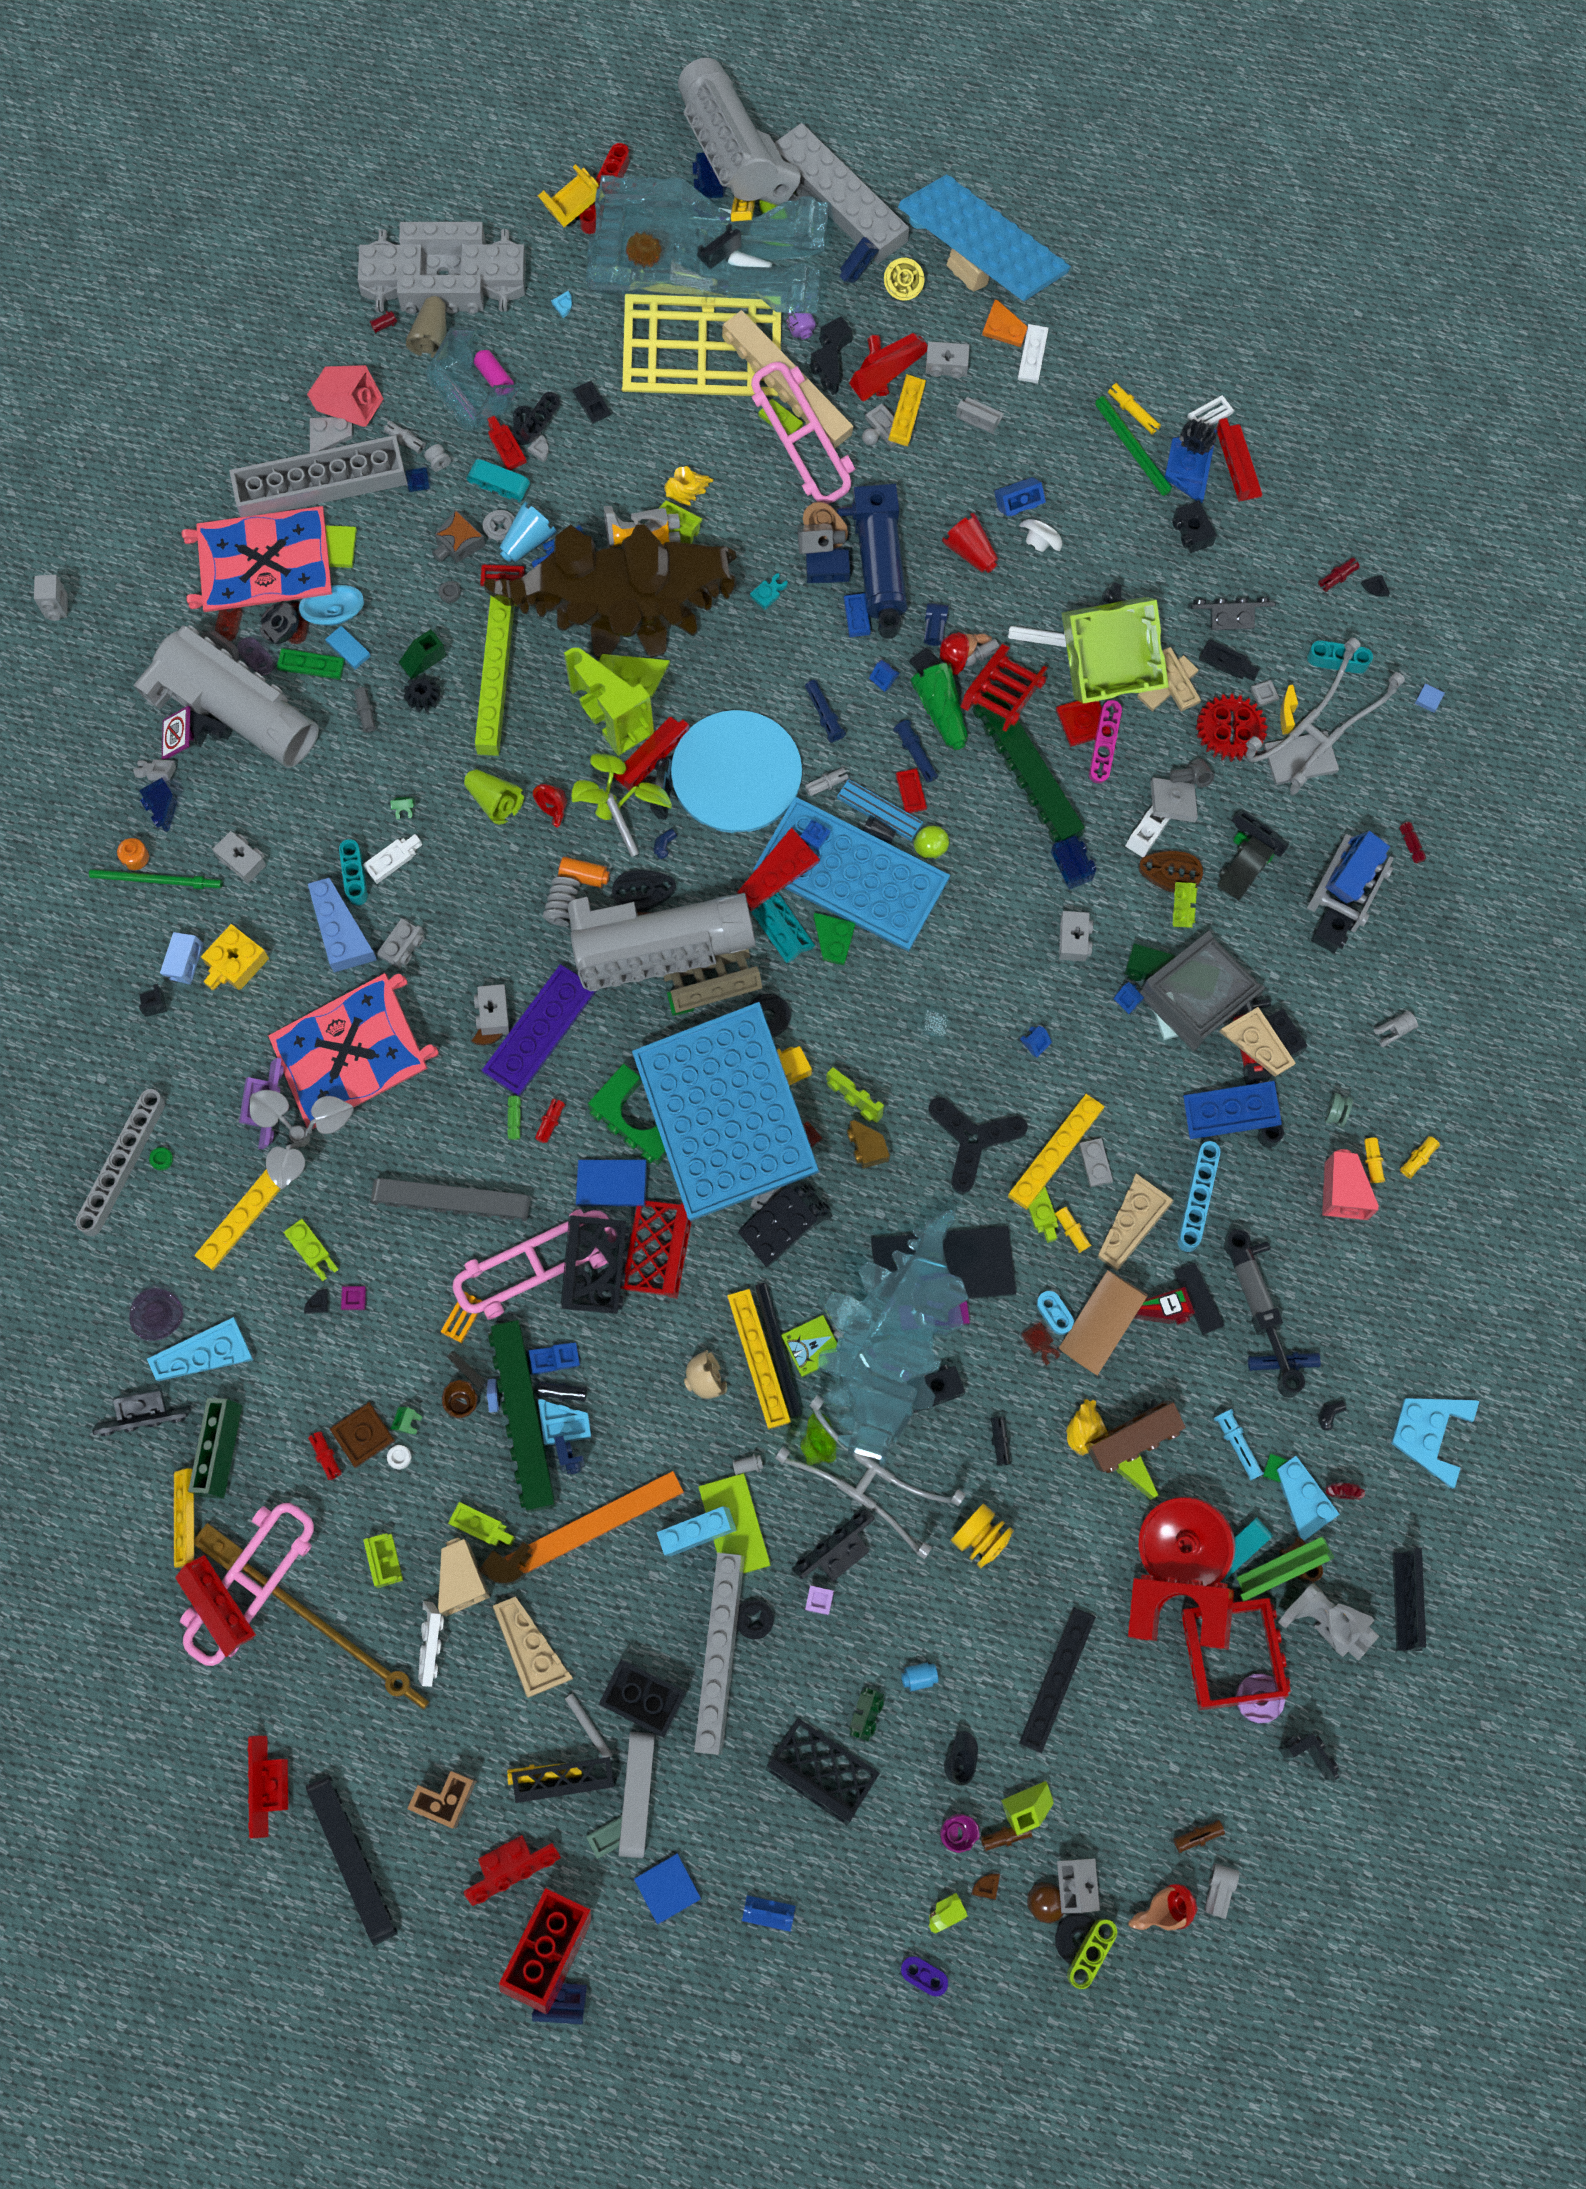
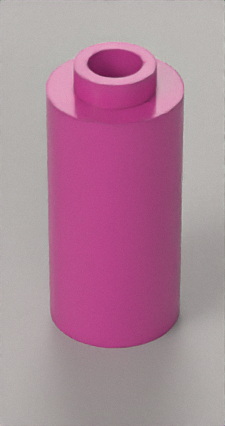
(491, 369)

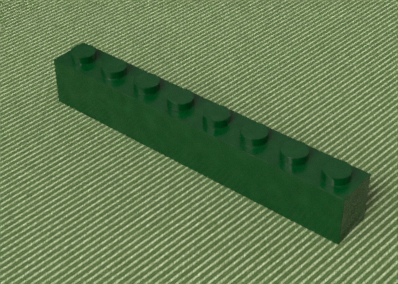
(1031, 773)
(523, 1417)

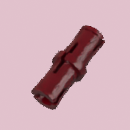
(1339, 574)

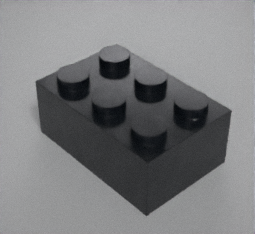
(642, 1698)

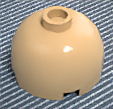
(704, 1376)

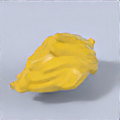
(686, 485)
(1084, 1427)

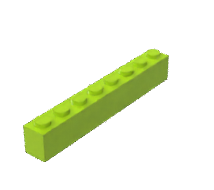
(494, 678)

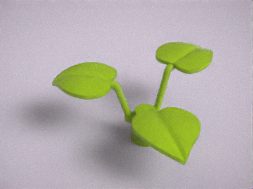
(590, 792)

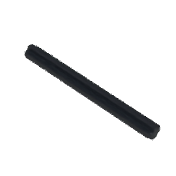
(778, 1350)

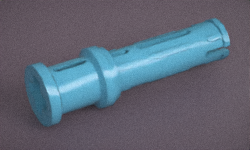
(1235, 1431)

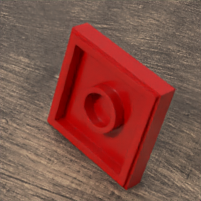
(1080, 721)

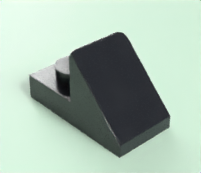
(204, 725)

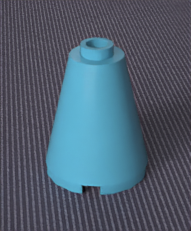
(525, 533)

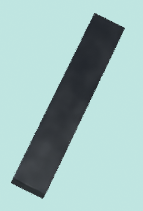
(1057, 1680)

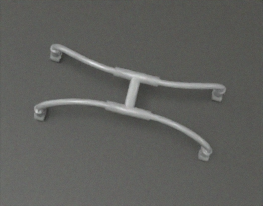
(1305, 725)
(873, 1469)

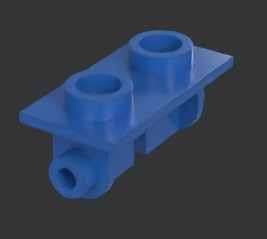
(768, 1913)

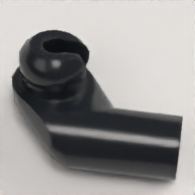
(1328, 1413)

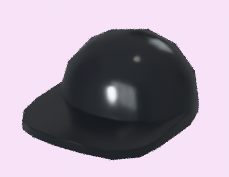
(963, 1753)

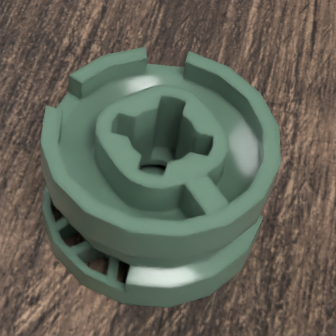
(1336, 1107)

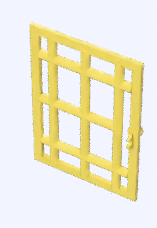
(701, 345)

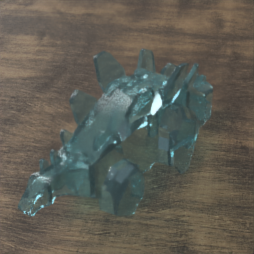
(891, 1341)

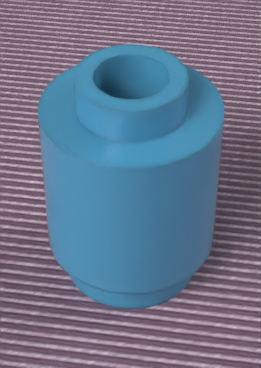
(919, 1676)

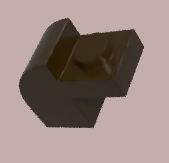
(506, 1572)

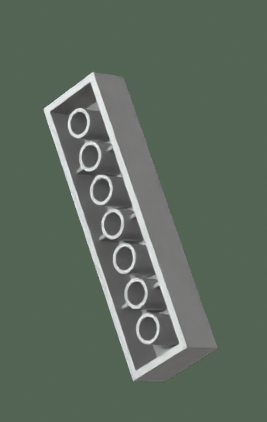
(848, 198)
(318, 477)

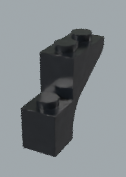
(825, 360)

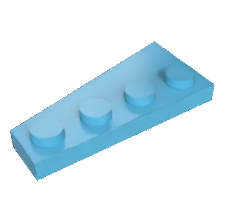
(206, 1351)

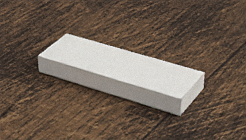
(1033, 353)

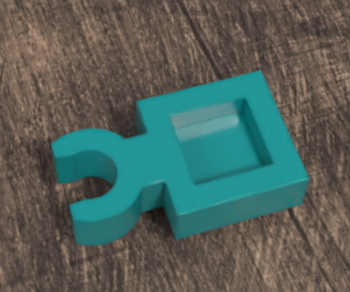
(768, 593)

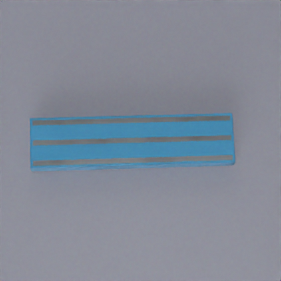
(875, 806)

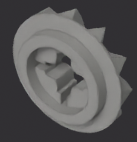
(497, 517)

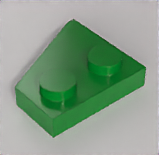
(834, 937)

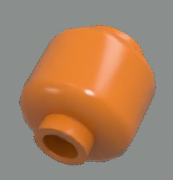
(133, 854)

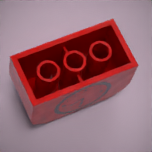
(546, 1951)

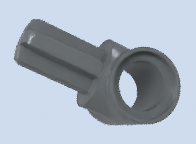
(1196, 773)

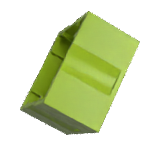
(1115, 649)

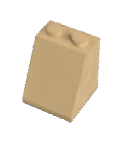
(459, 1578)

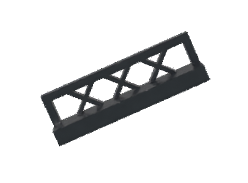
(564, 1788)

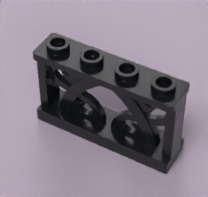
(571, 1288)

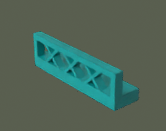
(779, 932)

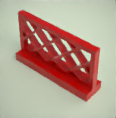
(676, 1254)

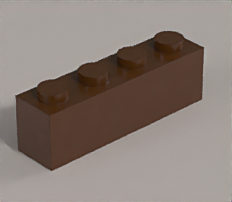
(1135, 1436)

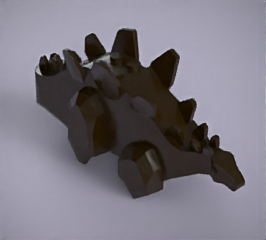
(622, 589)

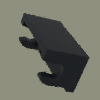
(720, 247)

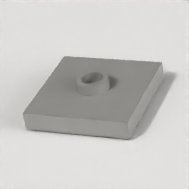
(1173, 800)

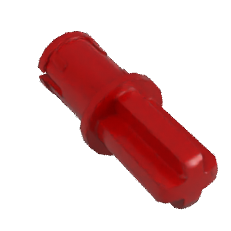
(549, 1121)

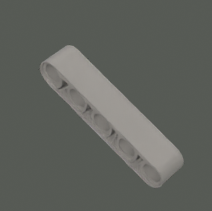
(636, 1795)

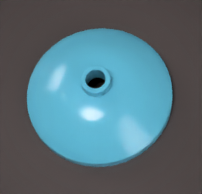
(333, 608)

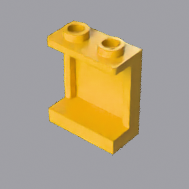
(572, 198)

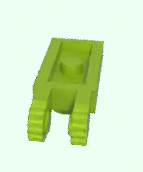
(309, 1247)

